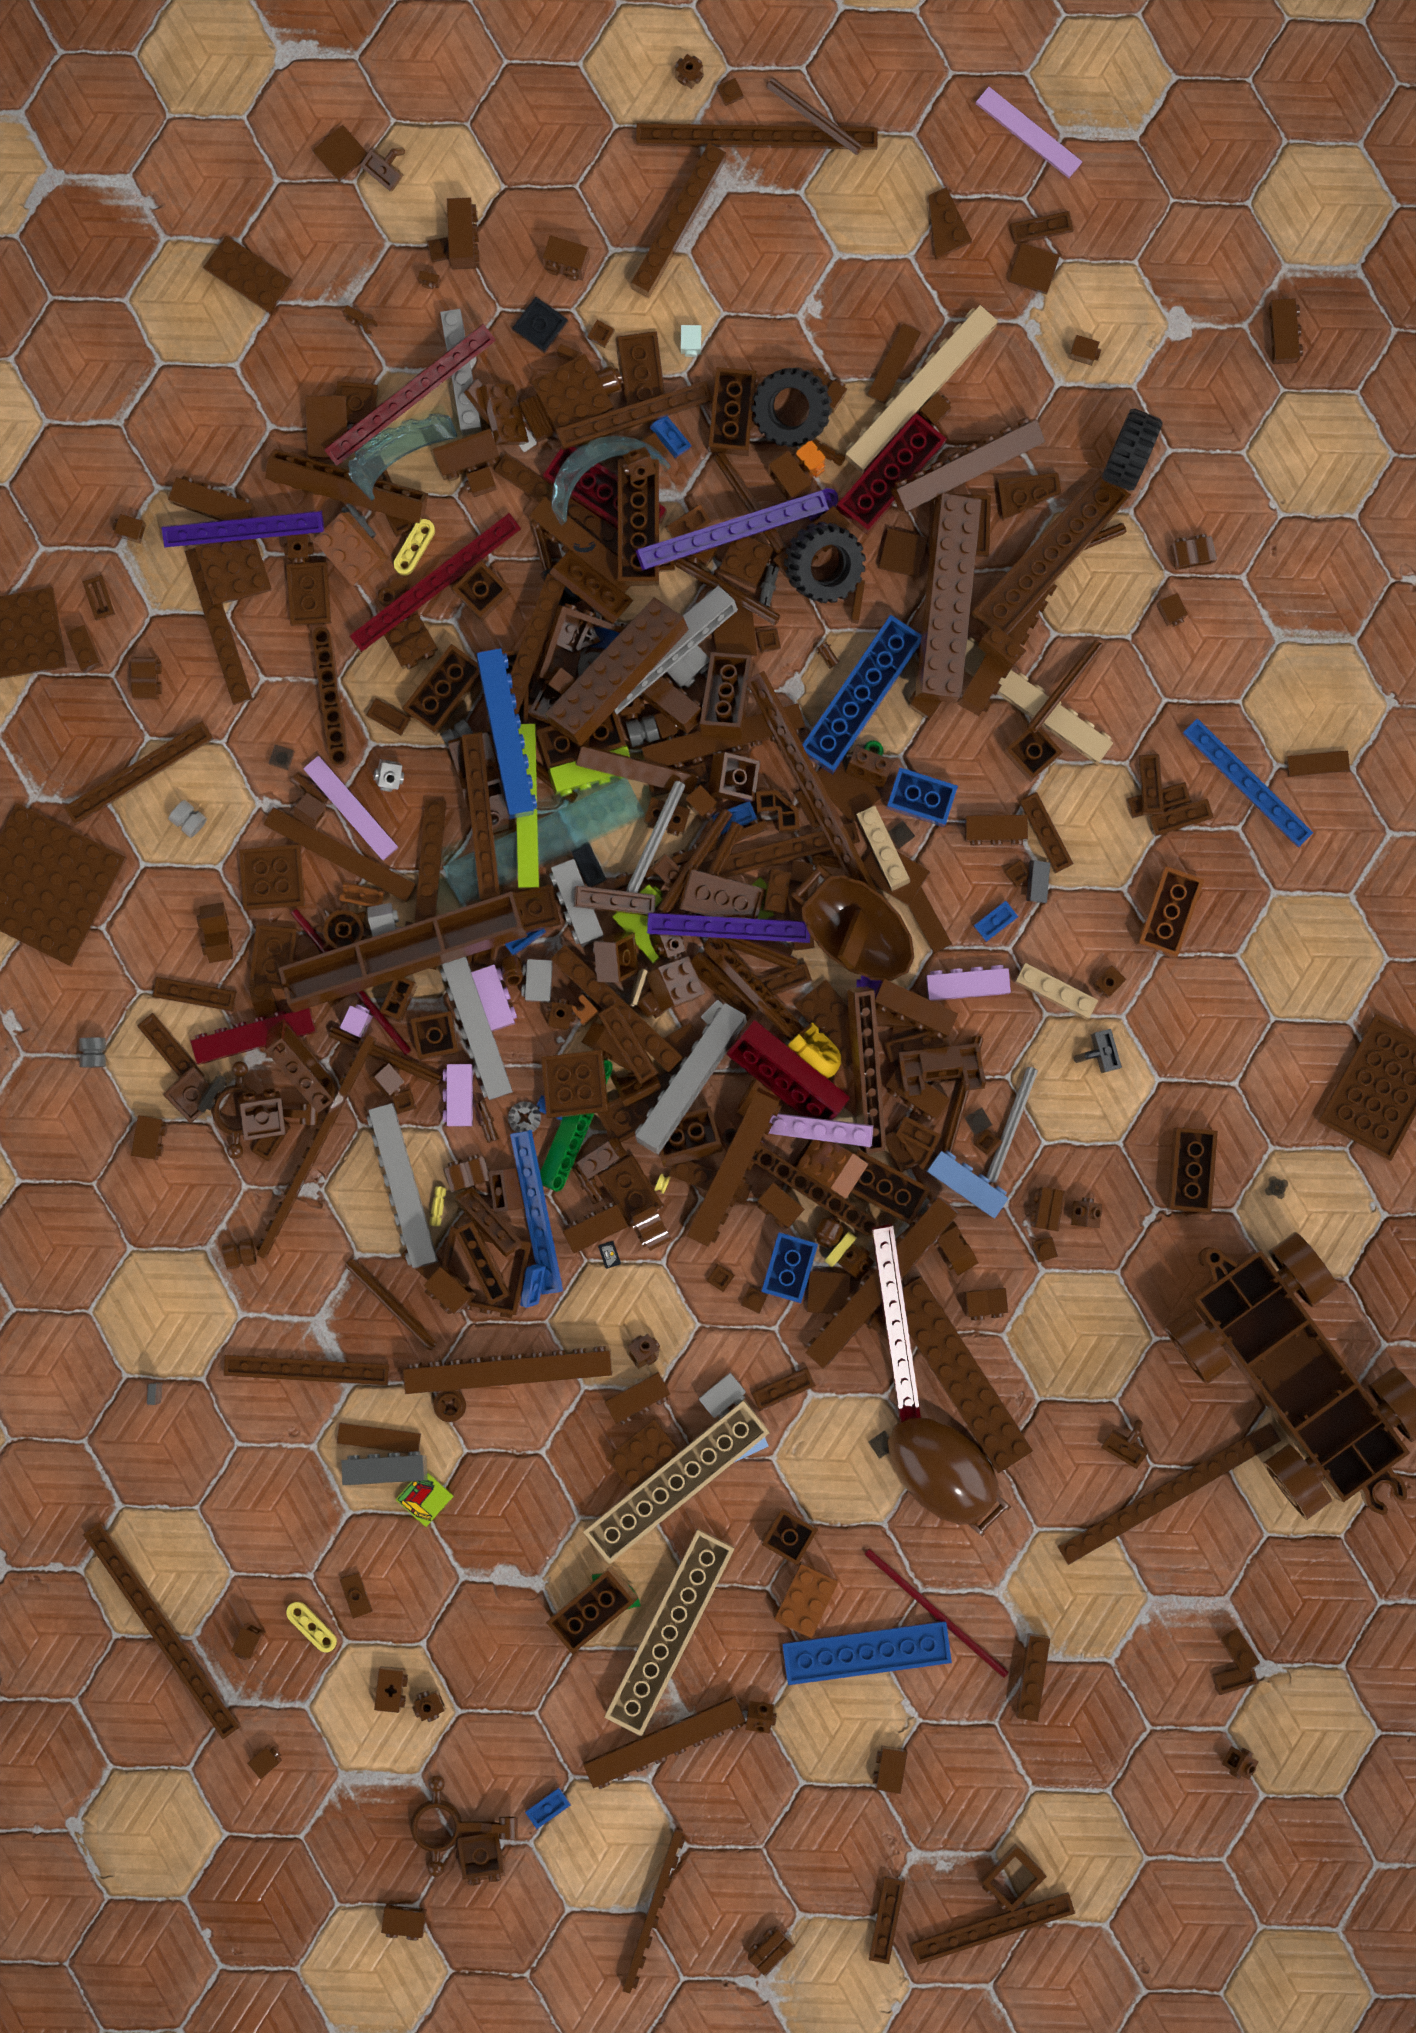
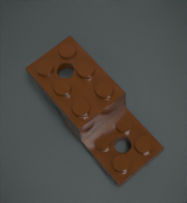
(503, 825)

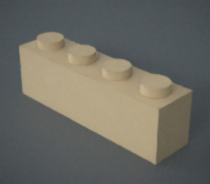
(883, 848)
(1056, 991)

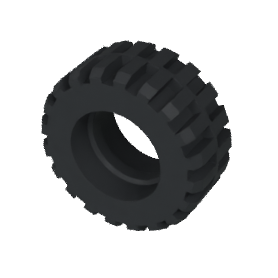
(765, 412)
(1132, 449)
(803, 551)

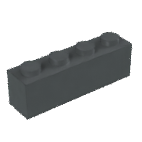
(384, 1470)

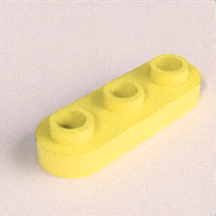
(417, 538)
(302, 1623)

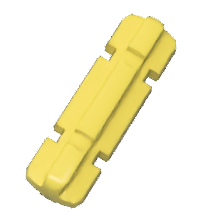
(437, 1206)

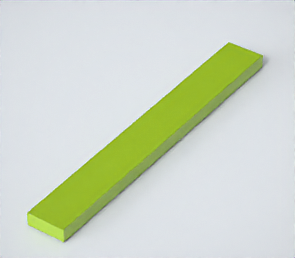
(528, 825)

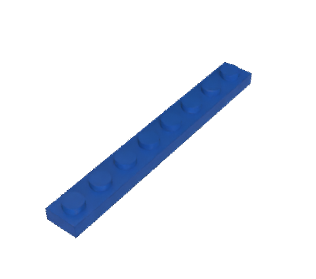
(1247, 783)
(536, 1209)

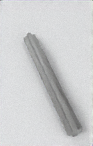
(655, 837)
(1012, 1124)

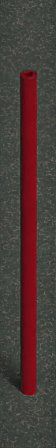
(361, 994)
(936, 1613)

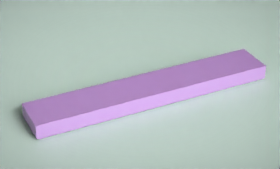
(1028, 132)
(350, 808)

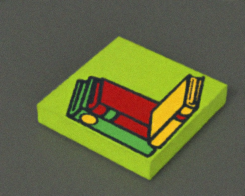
(424, 1499)

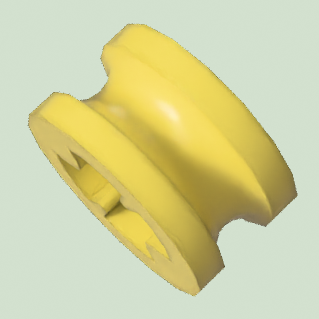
(662, 1183)

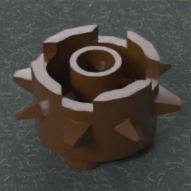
(338, 919)

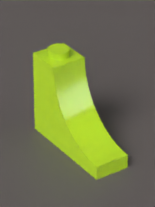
(638, 925)

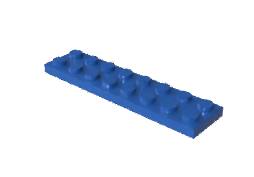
(867, 1653)

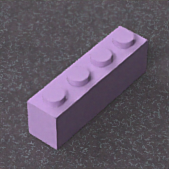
(968, 984)

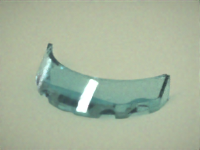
(394, 444)
(585, 458)

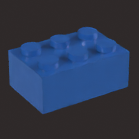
(922, 797)
(789, 1267)

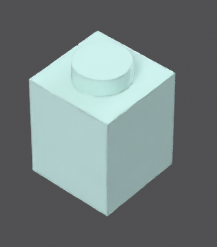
(690, 340)

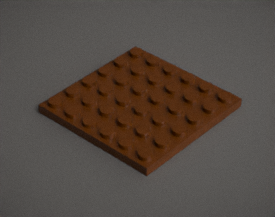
(52, 883)

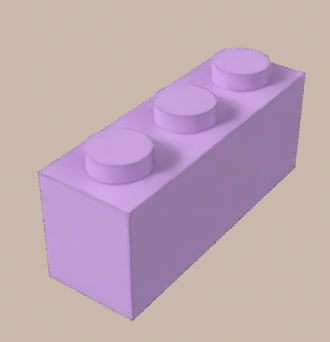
(494, 997)
(458, 1095)

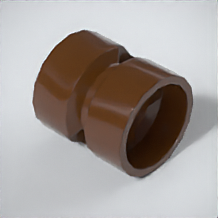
(239, 1254)

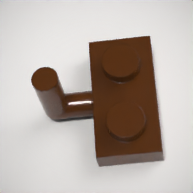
(382, 169)
(1126, 1448)

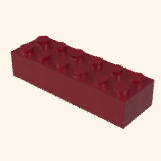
(905, 455)
(594, 490)
(786, 1074)

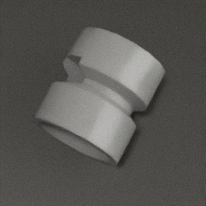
(189, 820)

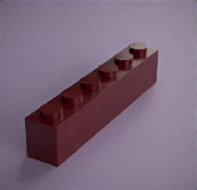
(248, 1036)

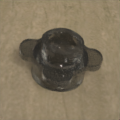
(1282, 1184)

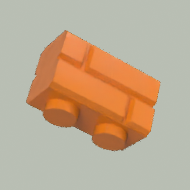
(811, 459)

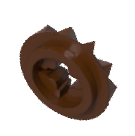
(451, 1415)

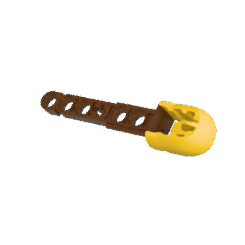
(806, 1042)

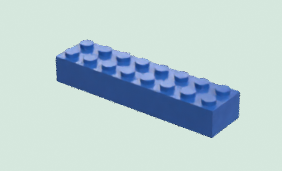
(861, 694)
(505, 734)

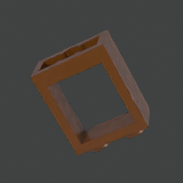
(1014, 1851)

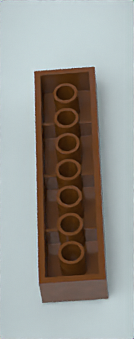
(617, 671)

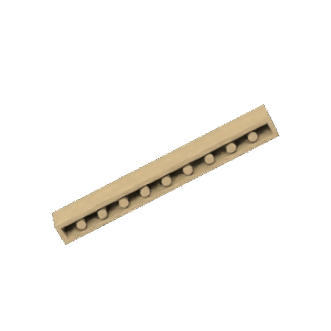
(921, 388)
(1031, 698)

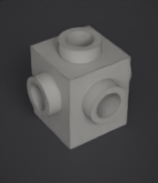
(388, 768)

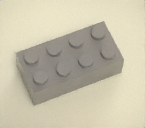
(584, 920)

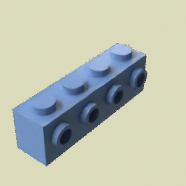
(967, 1184)

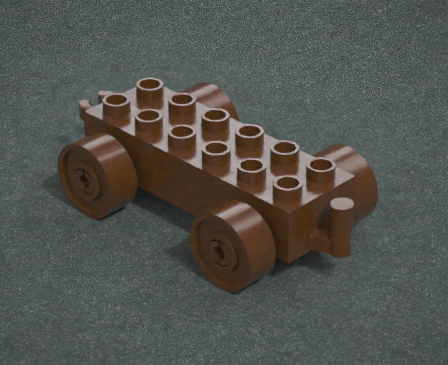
(1298, 1375)

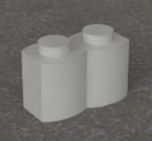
(689, 667)

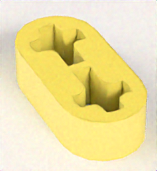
(840, 1249)

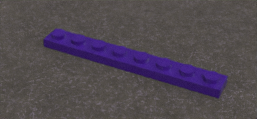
(242, 529)
(727, 927)

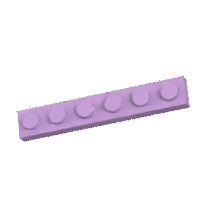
(822, 1129)

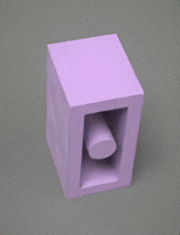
(356, 1020)

